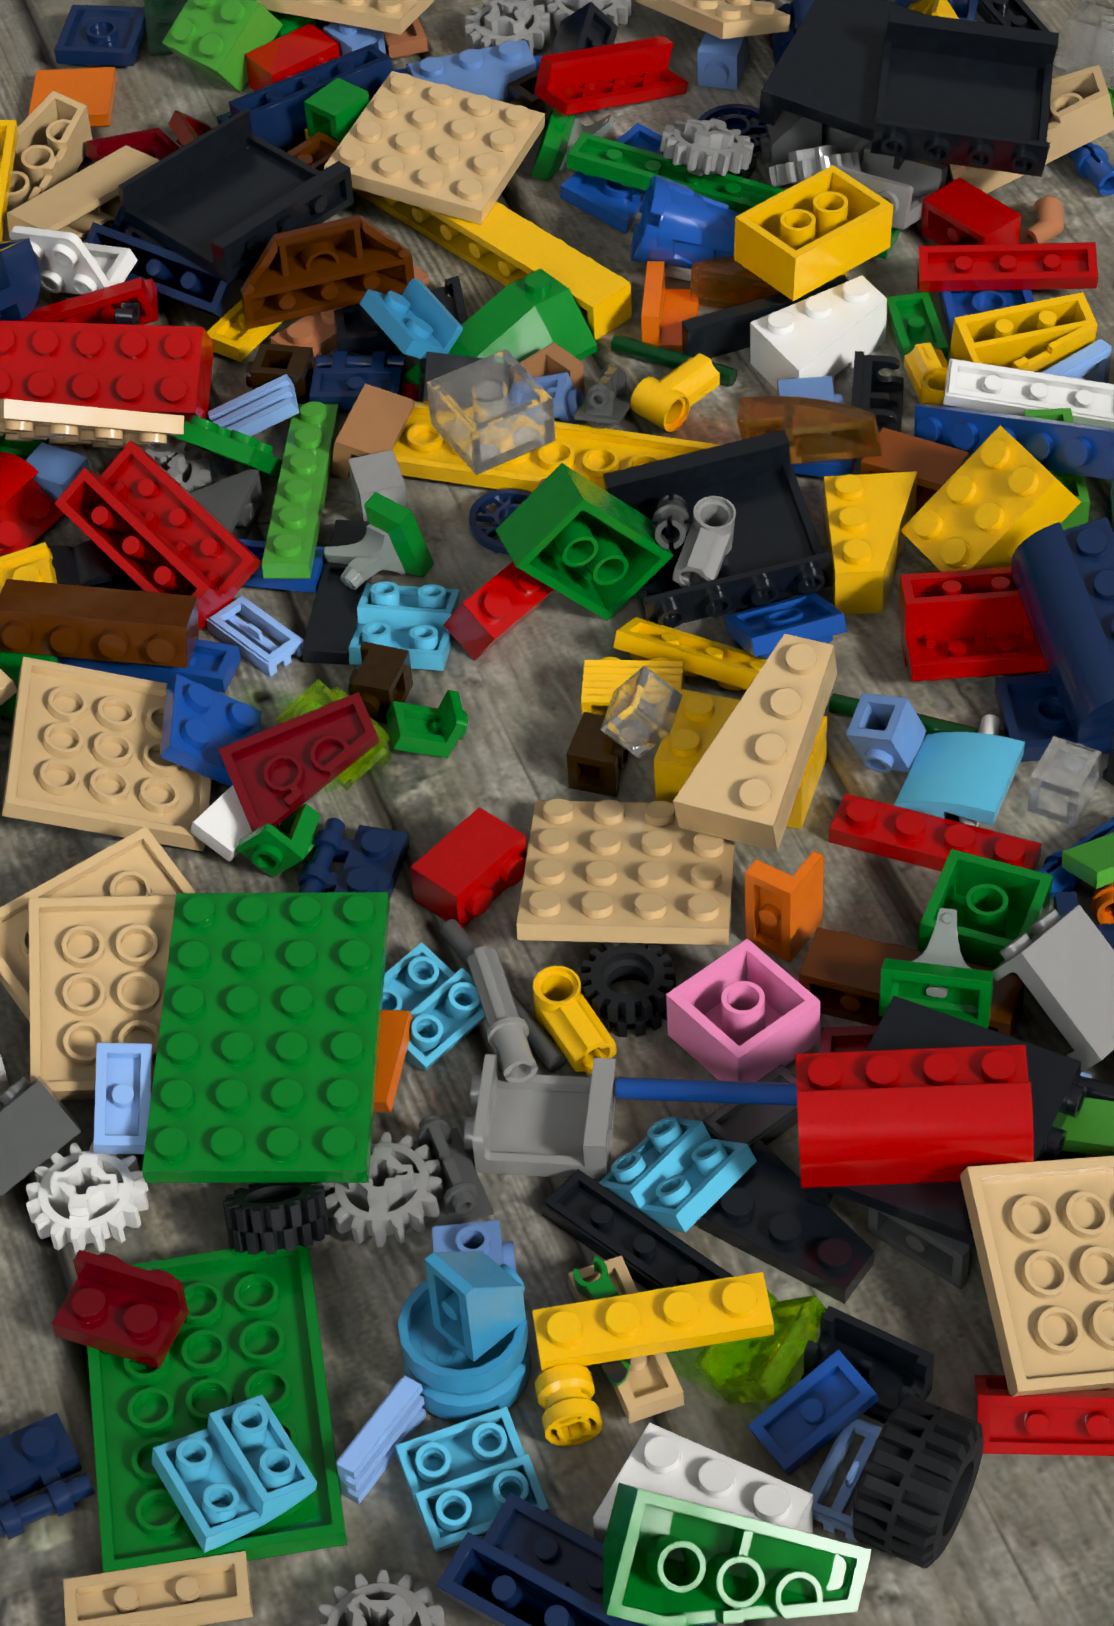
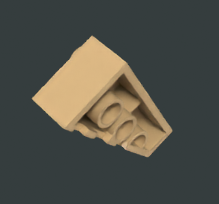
(1077, 115)
(48, 148)
(81, 199)
(761, 753)

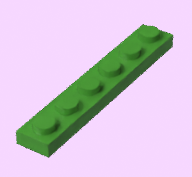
(301, 492)

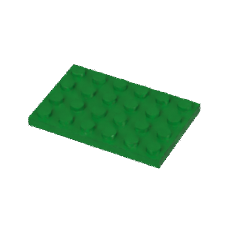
(269, 1039)
(244, 1337)

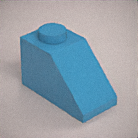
(473, 1299)

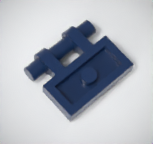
(342, 376)
(370, 860)
(33, 1460)

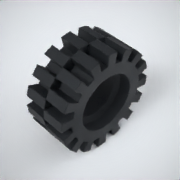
(628, 963)
(275, 1217)

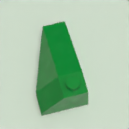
(524, 321)
(707, 1565)

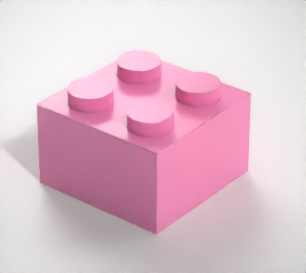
(743, 1015)

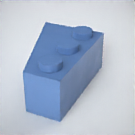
(479, 70)

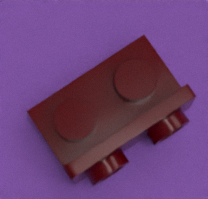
(122, 1309)

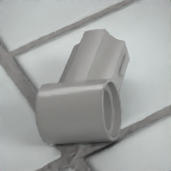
(706, 541)

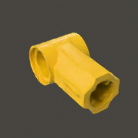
(927, 373)
(669, 399)
(569, 1018)

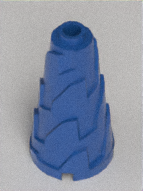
(681, 226)

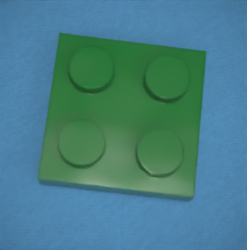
(230, 445)

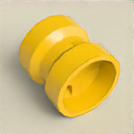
(569, 1411)

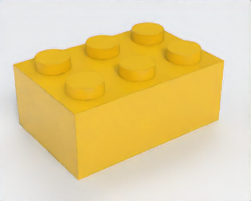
(813, 232)
(989, 507)
(693, 731)

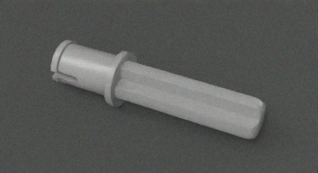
(506, 1029)

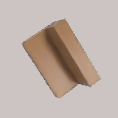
(370, 426)

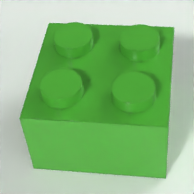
(219, 34)

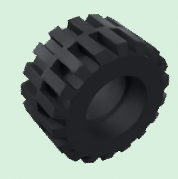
(917, 1481)

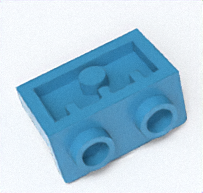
(414, 319)

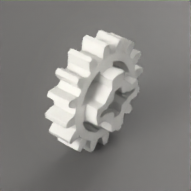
(87, 1198)

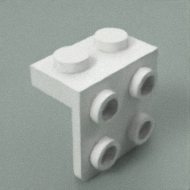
(72, 265)

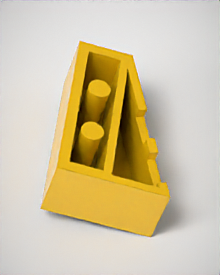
(1026, 334)
(865, 536)

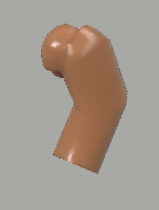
(1050, 221)

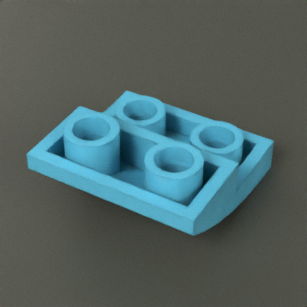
(406, 620)
(961, 775)
(439, 1000)
(678, 1172)
(233, 1473)
(466, 1475)

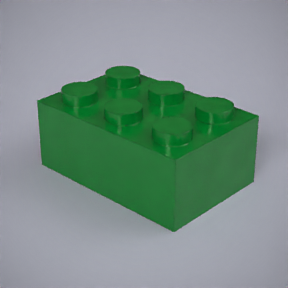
(583, 542)

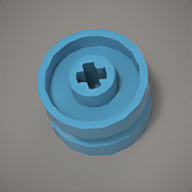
(450, 1380)

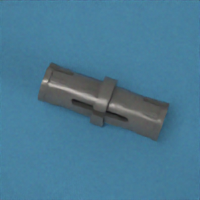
(665, 530)

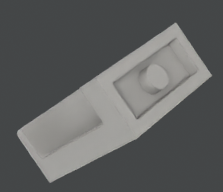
(900, 187)
(1071, 977)
(542, 1123)

